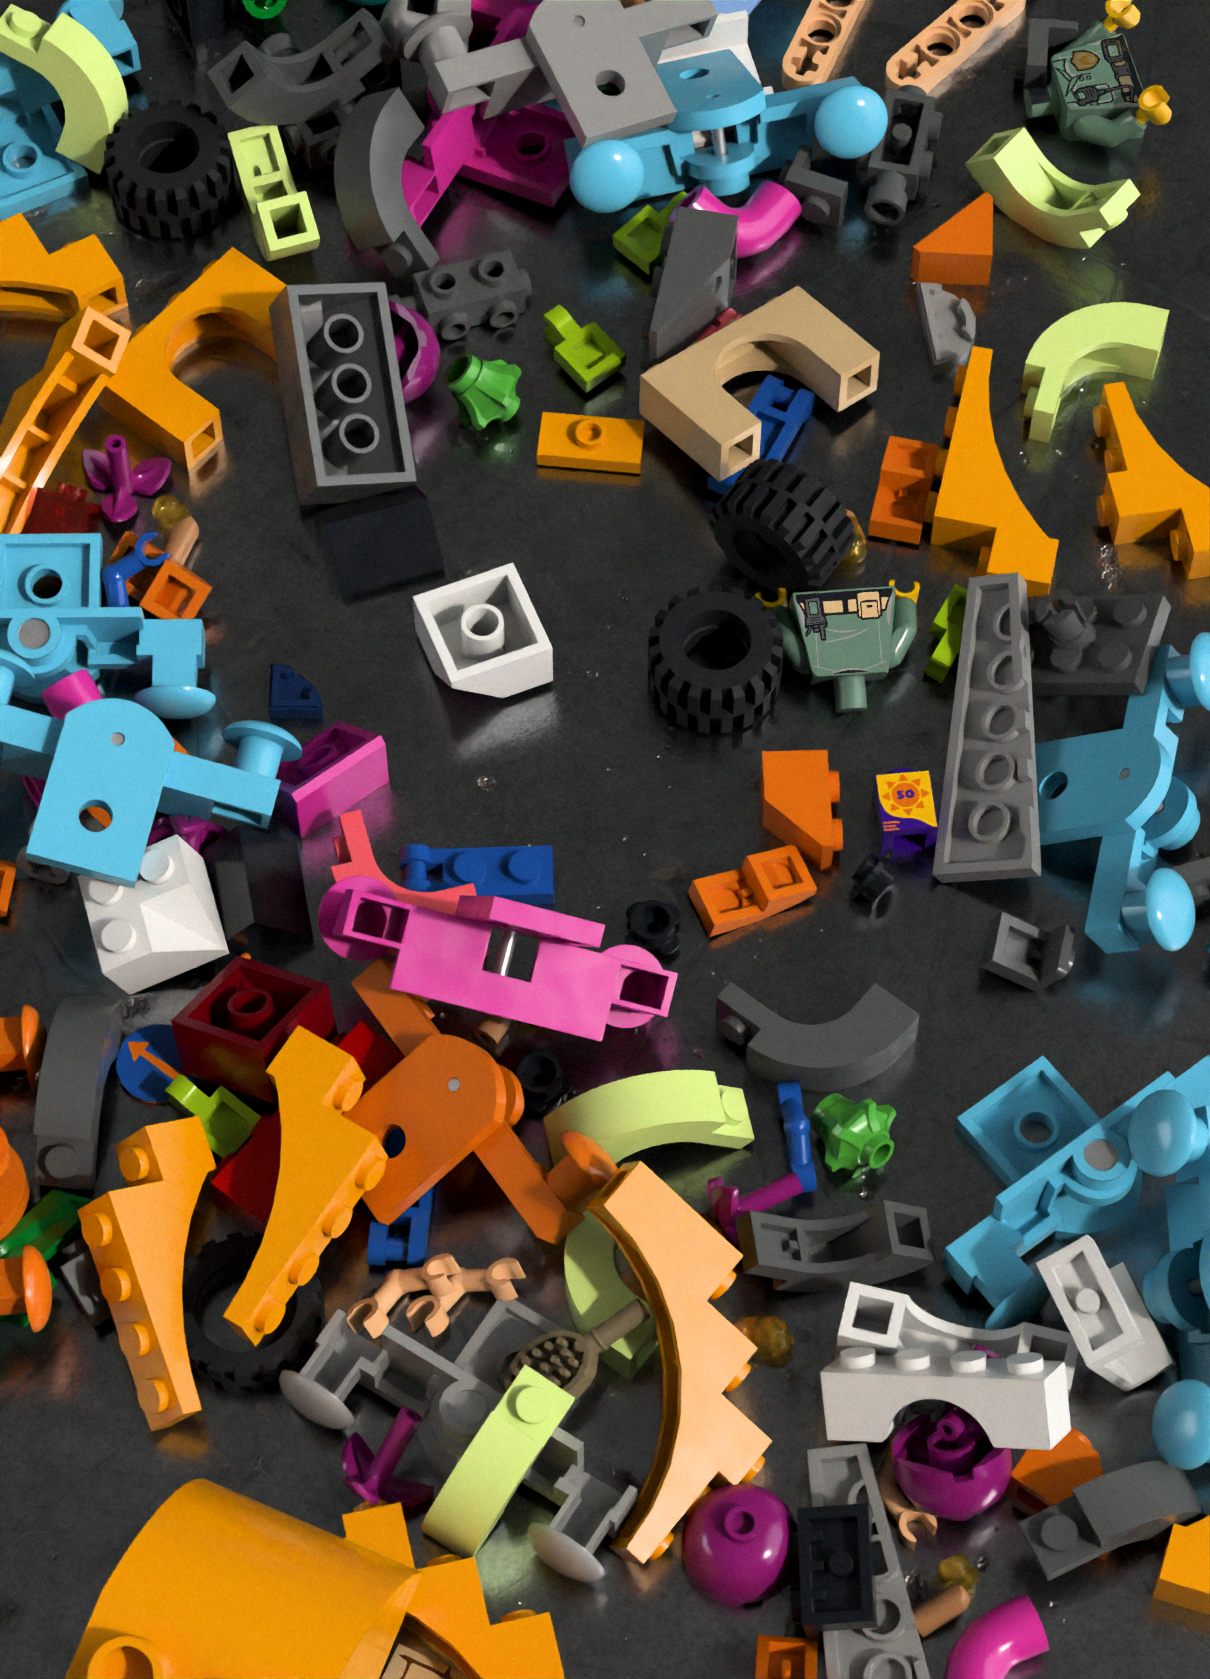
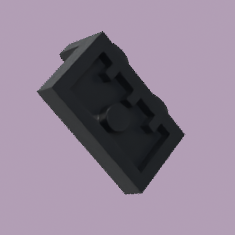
(834, 1569)

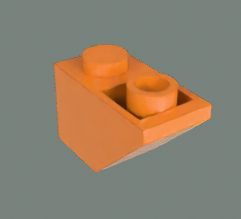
(798, 801)

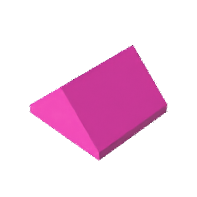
(330, 776)

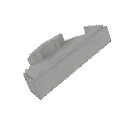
(947, 326)

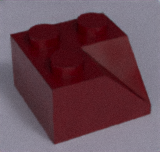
(245, 1020)

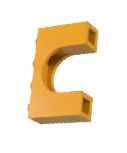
(145, 395)

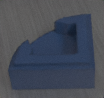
(292, 695)

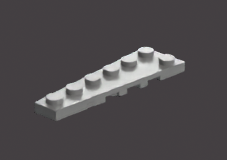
(990, 772)
(894, 1648)

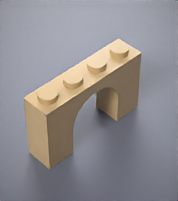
(782, 336)

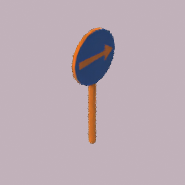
(150, 1062)

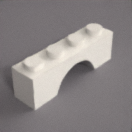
(895, 1323)
(1014, 1399)

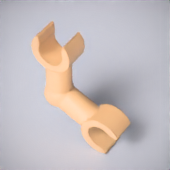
(432, 1275)
(494, 1278)
(896, 1502)

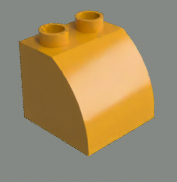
(242, 1595)

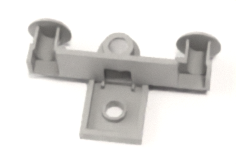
(453, 1407)

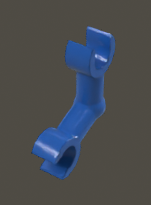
(116, 574)
(797, 1130)

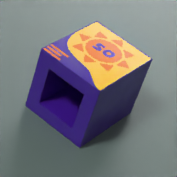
(905, 812)

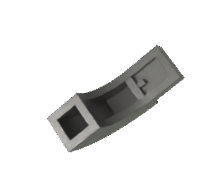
(831, 1252)
(1111, 1512)

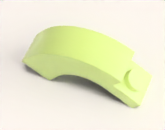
(78, 71)
(1043, 197)
(275, 210)
(1086, 342)
(654, 1112)
(598, 1292)
(496, 1463)

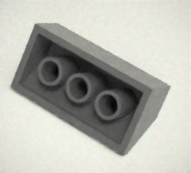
(341, 391)

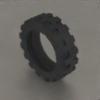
(252, 1367)

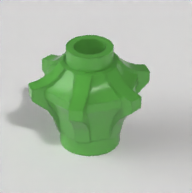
(483, 389)
(853, 1133)

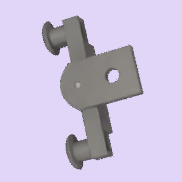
(565, 57)

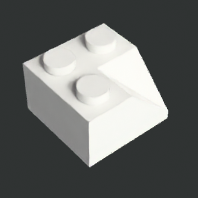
(484, 634)
(160, 924)

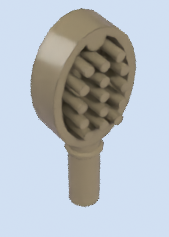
(573, 1358)

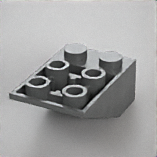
(692, 282)

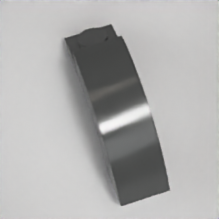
(303, 84)
(370, 182)
(824, 1054)
(71, 1089)

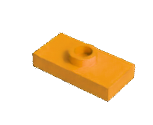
(591, 442)

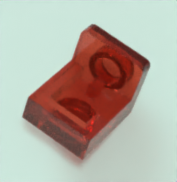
(60, 510)

